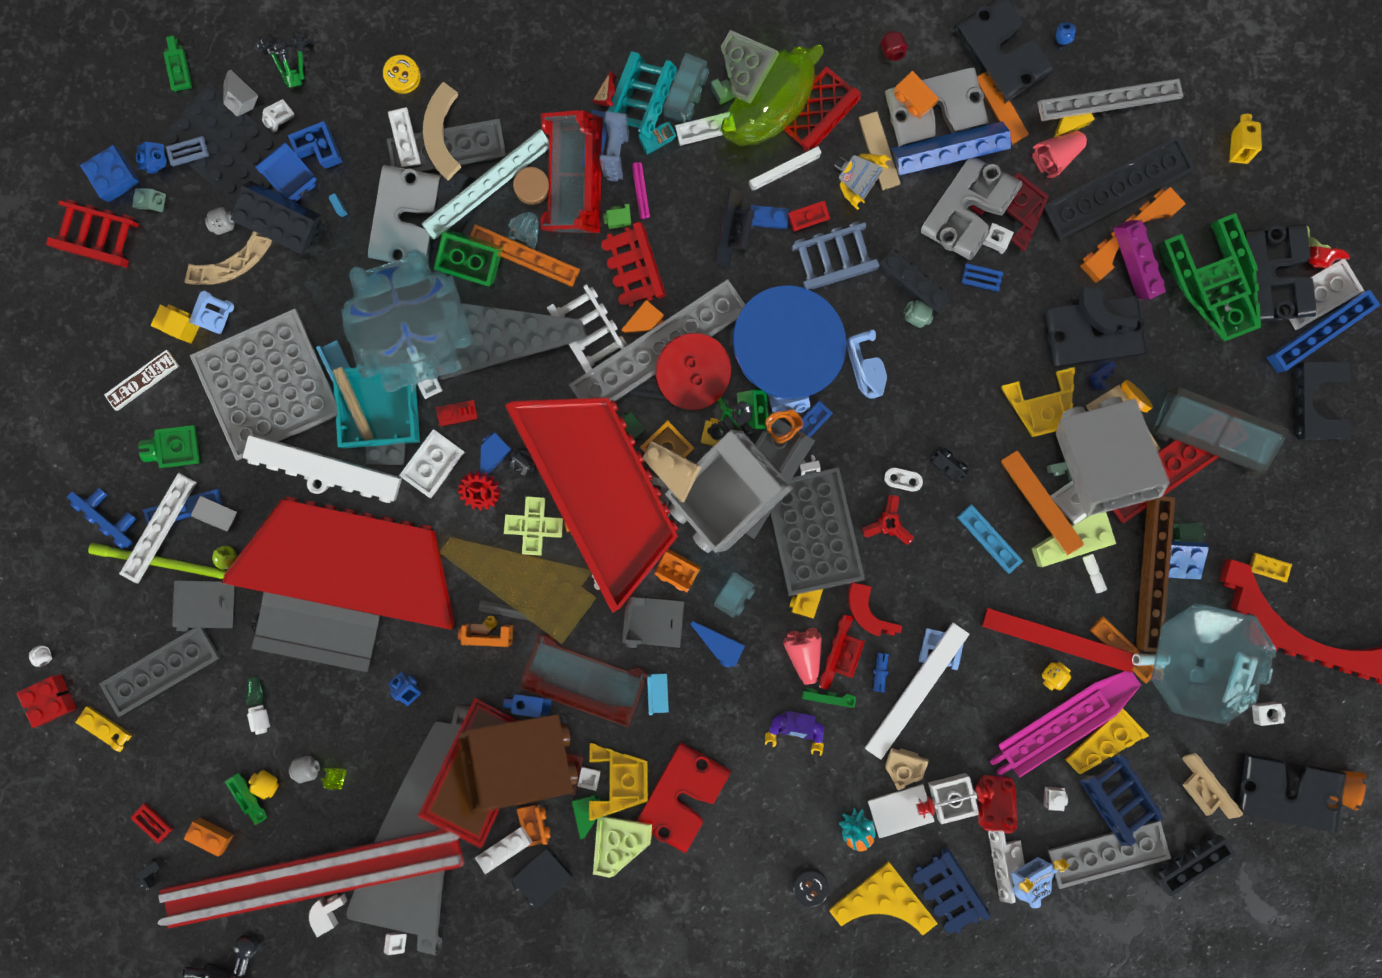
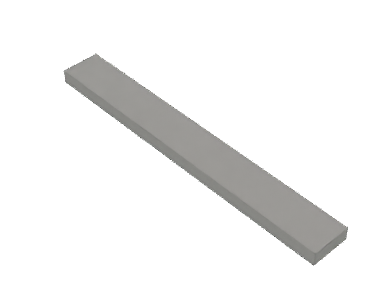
(1110, 99)

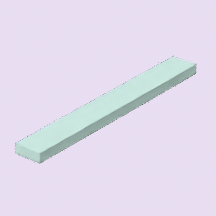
(486, 184)

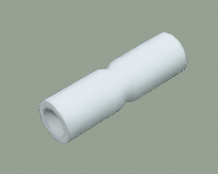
(1095, 575)
(1143, 659)

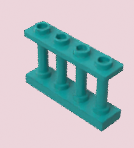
(629, 82)

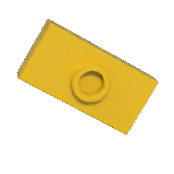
(1270, 567)

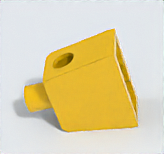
(1245, 140)

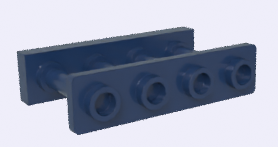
(1104, 804)

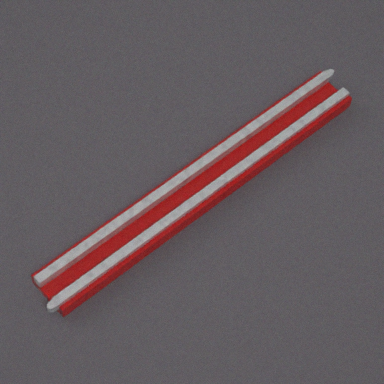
(311, 877)

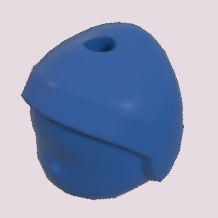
(1065, 33)

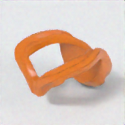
(792, 417)

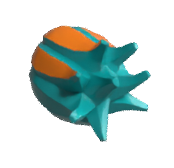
(858, 831)

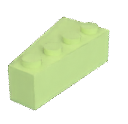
(1092, 530)

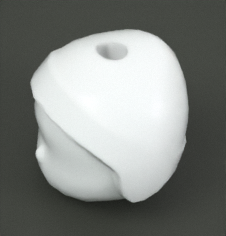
(40, 656)

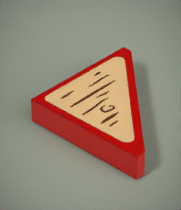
(606, 91)

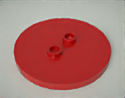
(693, 371)

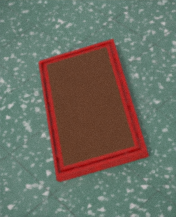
(448, 798)

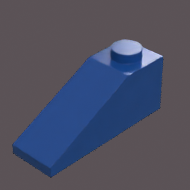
(723, 647)

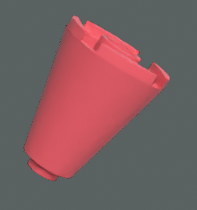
(1058, 152)

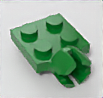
(171, 447)

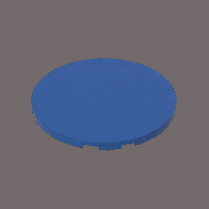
(789, 342)

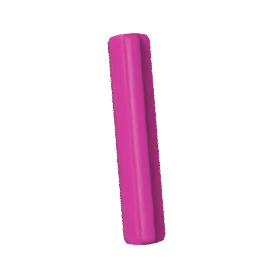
(640, 190)

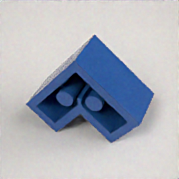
(316, 140)

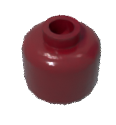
(893, 45)

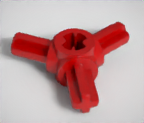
(880, 526)

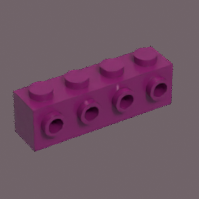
(1139, 259)

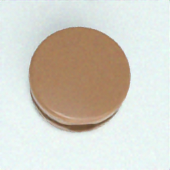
(531, 185)

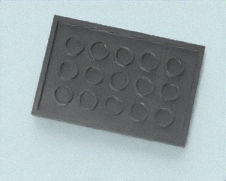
(816, 534)

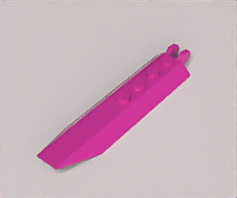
(1066, 723)

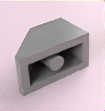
(237, 94)

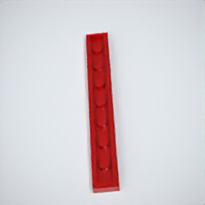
(1058, 639)

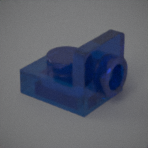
(1104, 371)

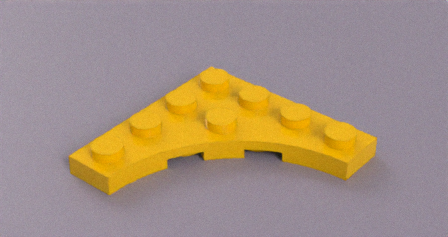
(884, 894)

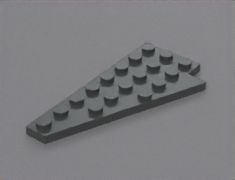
(510, 335)

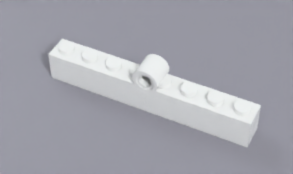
(321, 467)

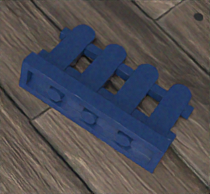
(960, 897)

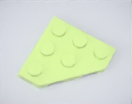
(618, 844)

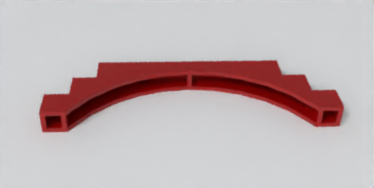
(1250, 601)

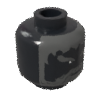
(522, 461)

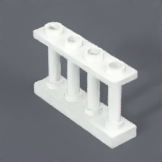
(577, 347)

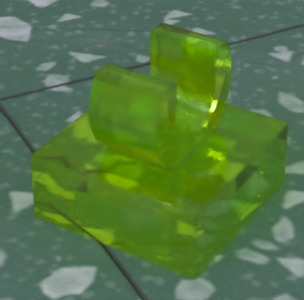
(334, 778)

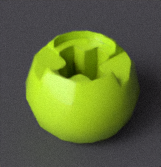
(224, 557)

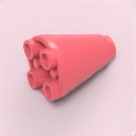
(805, 653)

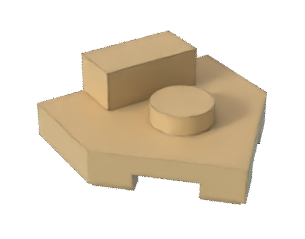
(905, 767)

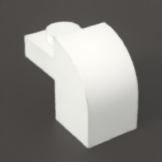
(321, 914)

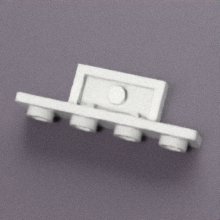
(1006, 859)

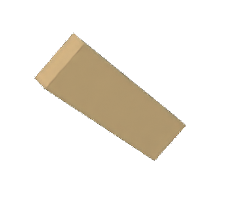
(878, 145)

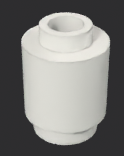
(258, 719)

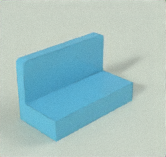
(333, 357)
(657, 693)

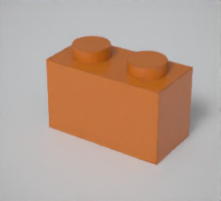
(915, 95)
(208, 836)

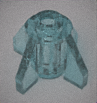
(524, 228)

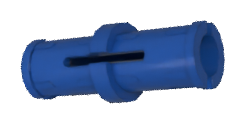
(880, 672)

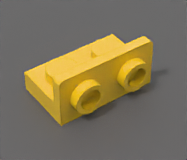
(806, 603)

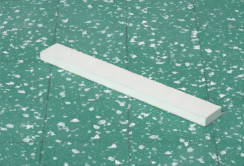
(917, 690)

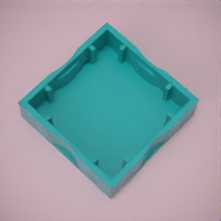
(389, 414)

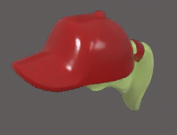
(1323, 255)

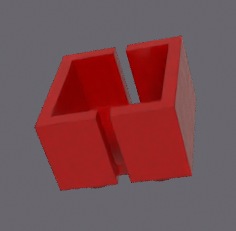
(44, 702)

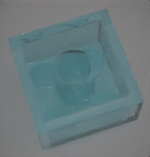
(734, 594)

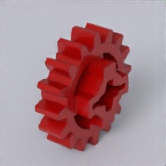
(479, 490)

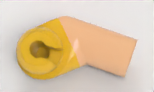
(484, 628)

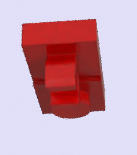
(456, 413)

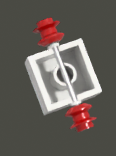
(954, 798)

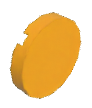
(1133, 392)

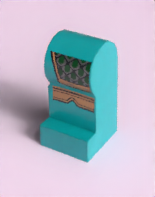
(660, 137)

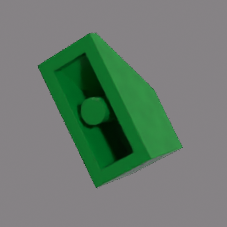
(758, 401)
(581, 811)

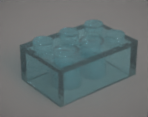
(686, 89)

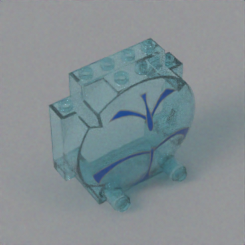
(405, 322)

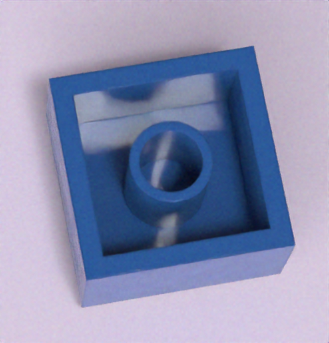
(110, 173)

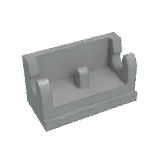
(213, 514)

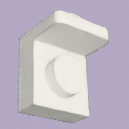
(276, 115)

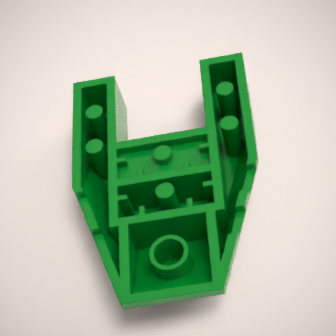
(1223, 290)

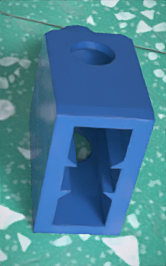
(533, 707)

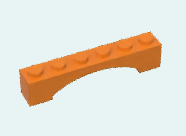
(1164, 206)

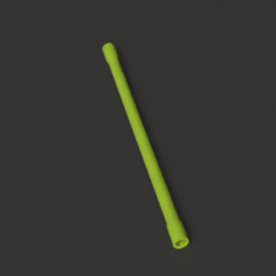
(107, 551)

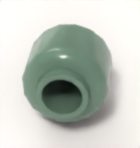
(918, 313)

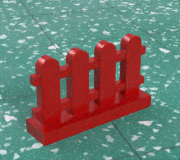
(635, 255)

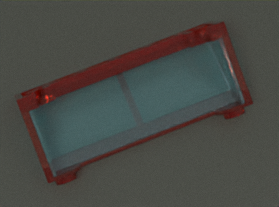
(583, 682)

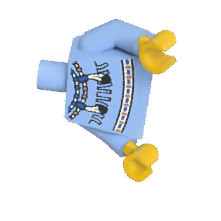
(1035, 879)

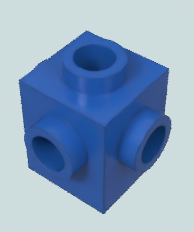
(151, 157)
(404, 688)

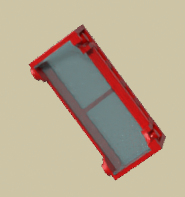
(573, 172)

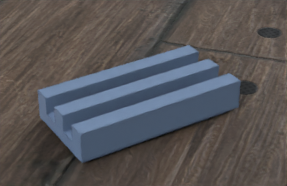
(203, 147)

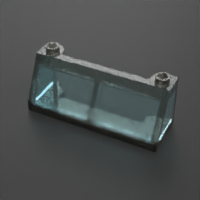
(1219, 430)

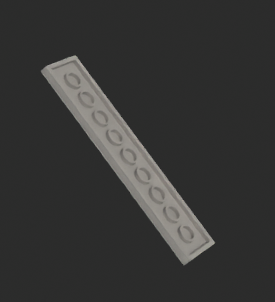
(638, 360)

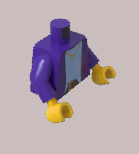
(799, 726)

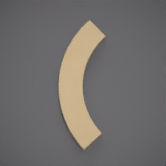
(433, 131)
(231, 267)

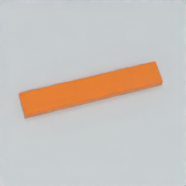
(529, 257)
(1042, 503)

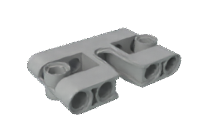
(957, 108)
(970, 188)
(393, 199)

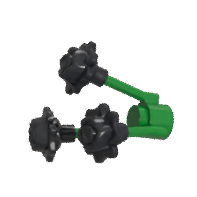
(280, 48)

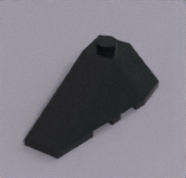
(446, 192)

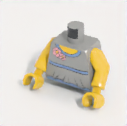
(860, 175)

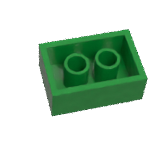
(468, 257)

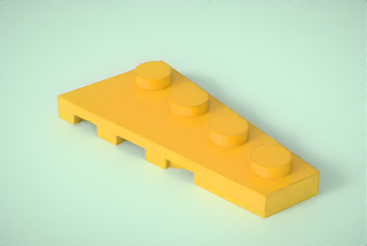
(1106, 742)

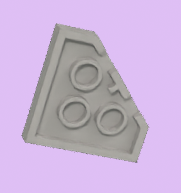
(746, 64)

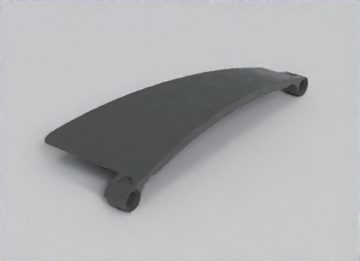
(412, 902)

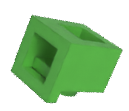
(618, 217)

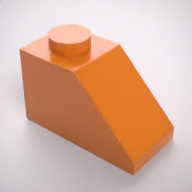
(644, 320)

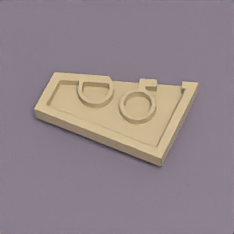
(672, 469)

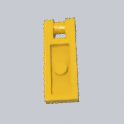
(103, 728)

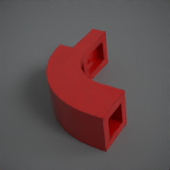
(858, 604)

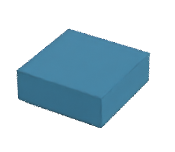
(337, 204)

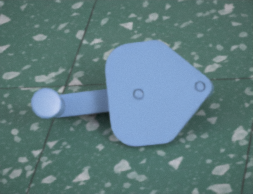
(868, 372)

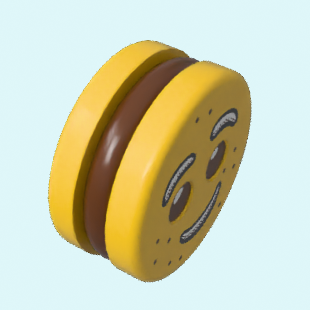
(401, 74)

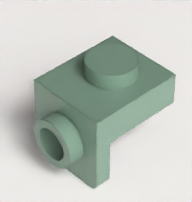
(149, 199)

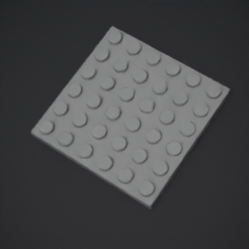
(266, 382)

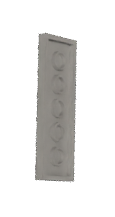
(1105, 855)

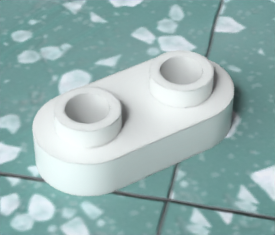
(902, 480)

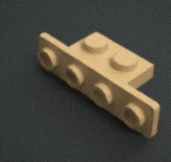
(1207, 790)

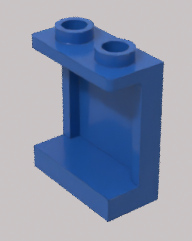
(287, 172)

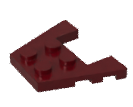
(1024, 208)

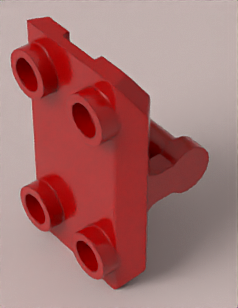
(1000, 812)

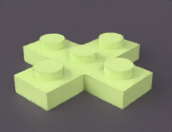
(533, 526)

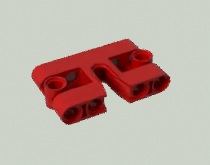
(680, 777)

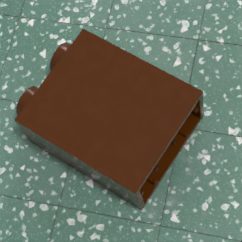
(517, 763)

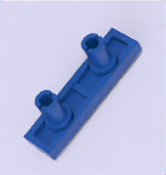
(89, 507)

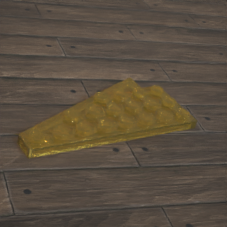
(537, 588)

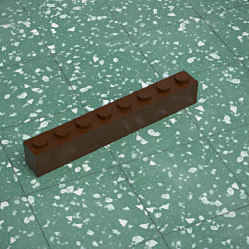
(1155, 572)

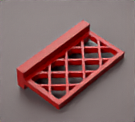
(832, 116)

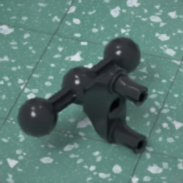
(244, 948)

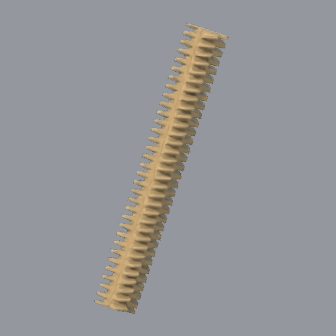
(351, 399)

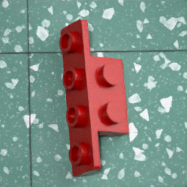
(844, 654)

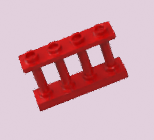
(97, 251)

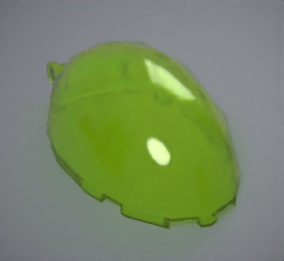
(777, 100)

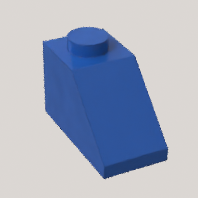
(493, 452)

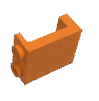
(486, 640)

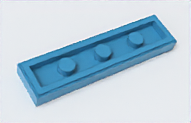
(989, 539)

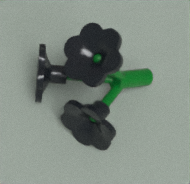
(740, 415)

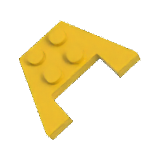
(1043, 413)
(627, 781)

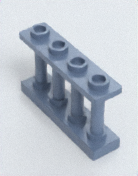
(618, 134)
(830, 275)

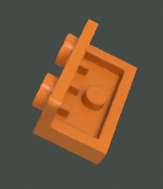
(677, 570)
(532, 820)

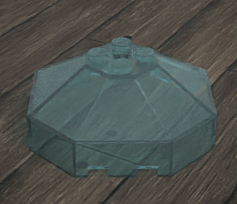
(1234, 664)

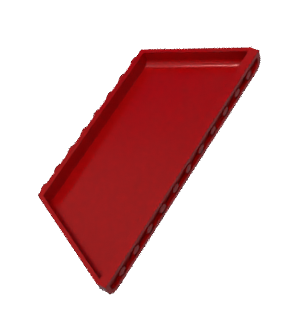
(598, 488)
(347, 563)

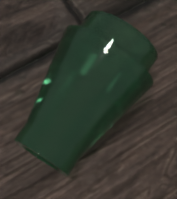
(253, 692)

